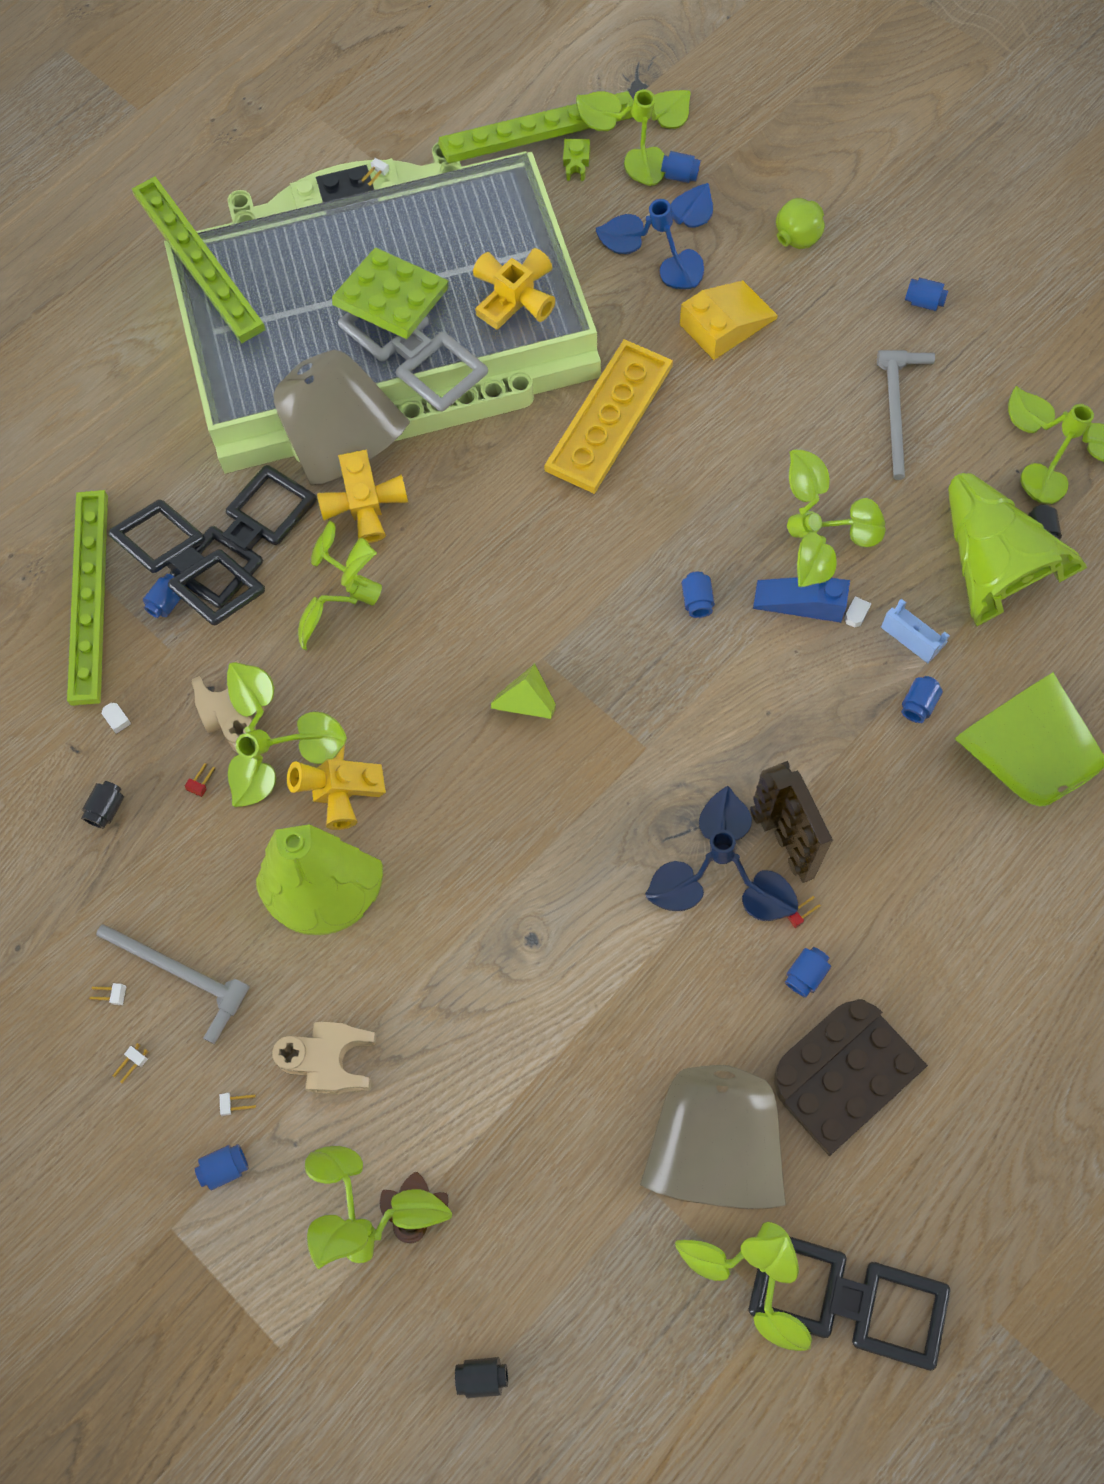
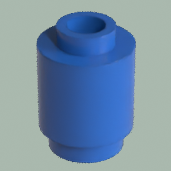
(680, 167)
(926, 294)
(698, 594)
(160, 598)
(921, 699)
(808, 971)
(221, 1166)

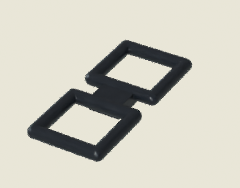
(246, 532)
(186, 561)
(857, 1303)

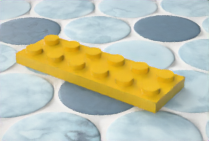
(608, 416)

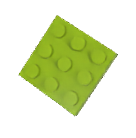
(390, 292)

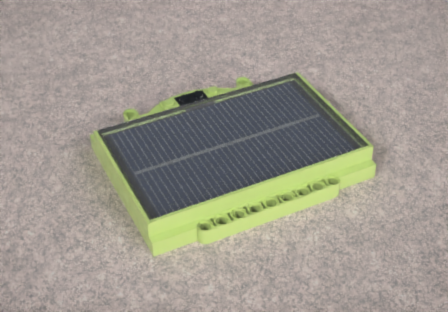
(314, 236)

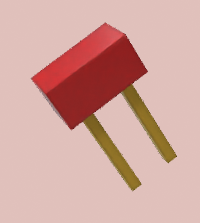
(196, 787)
(796, 919)

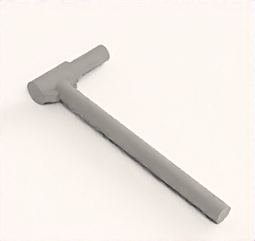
(892, 362)
(228, 995)

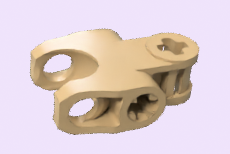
(218, 712)
(323, 1056)

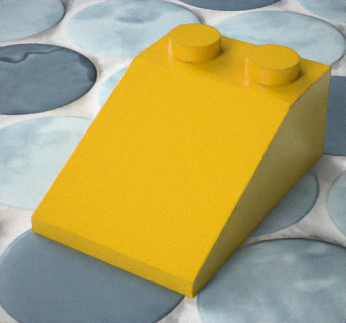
(724, 317)

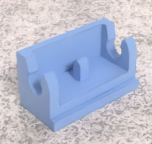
(913, 632)

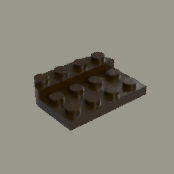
(786, 804)
(844, 1072)

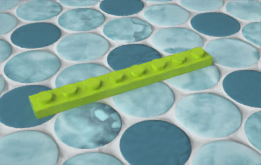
(518, 131)
(199, 260)
(87, 598)

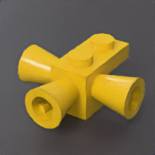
(513, 287)
(362, 496)
(335, 783)

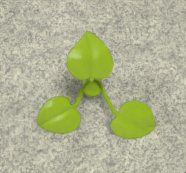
(670, 108)
(1033, 412)
(816, 559)
(357, 585)
(248, 776)
(334, 1238)
(770, 1253)

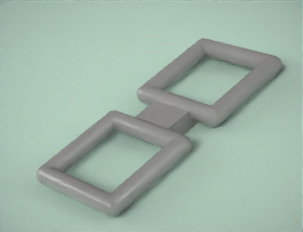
(415, 351)

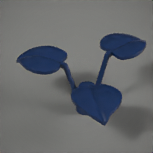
(723, 822)

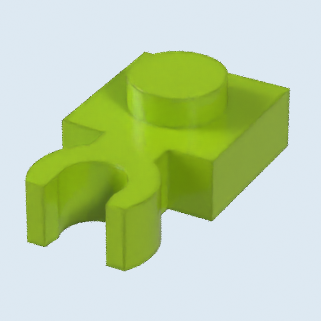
(576, 157)

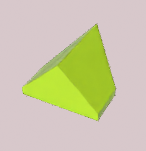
(526, 696)

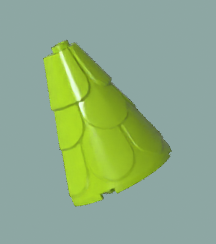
(1001, 546)
(316, 880)

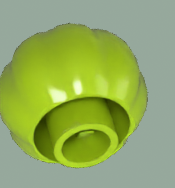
(800, 223)

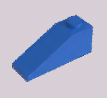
(816, 601)

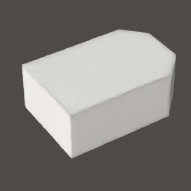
(857, 612)
(115, 717)

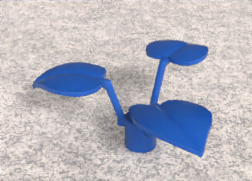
(692, 208)

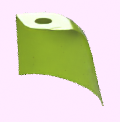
(1036, 743)

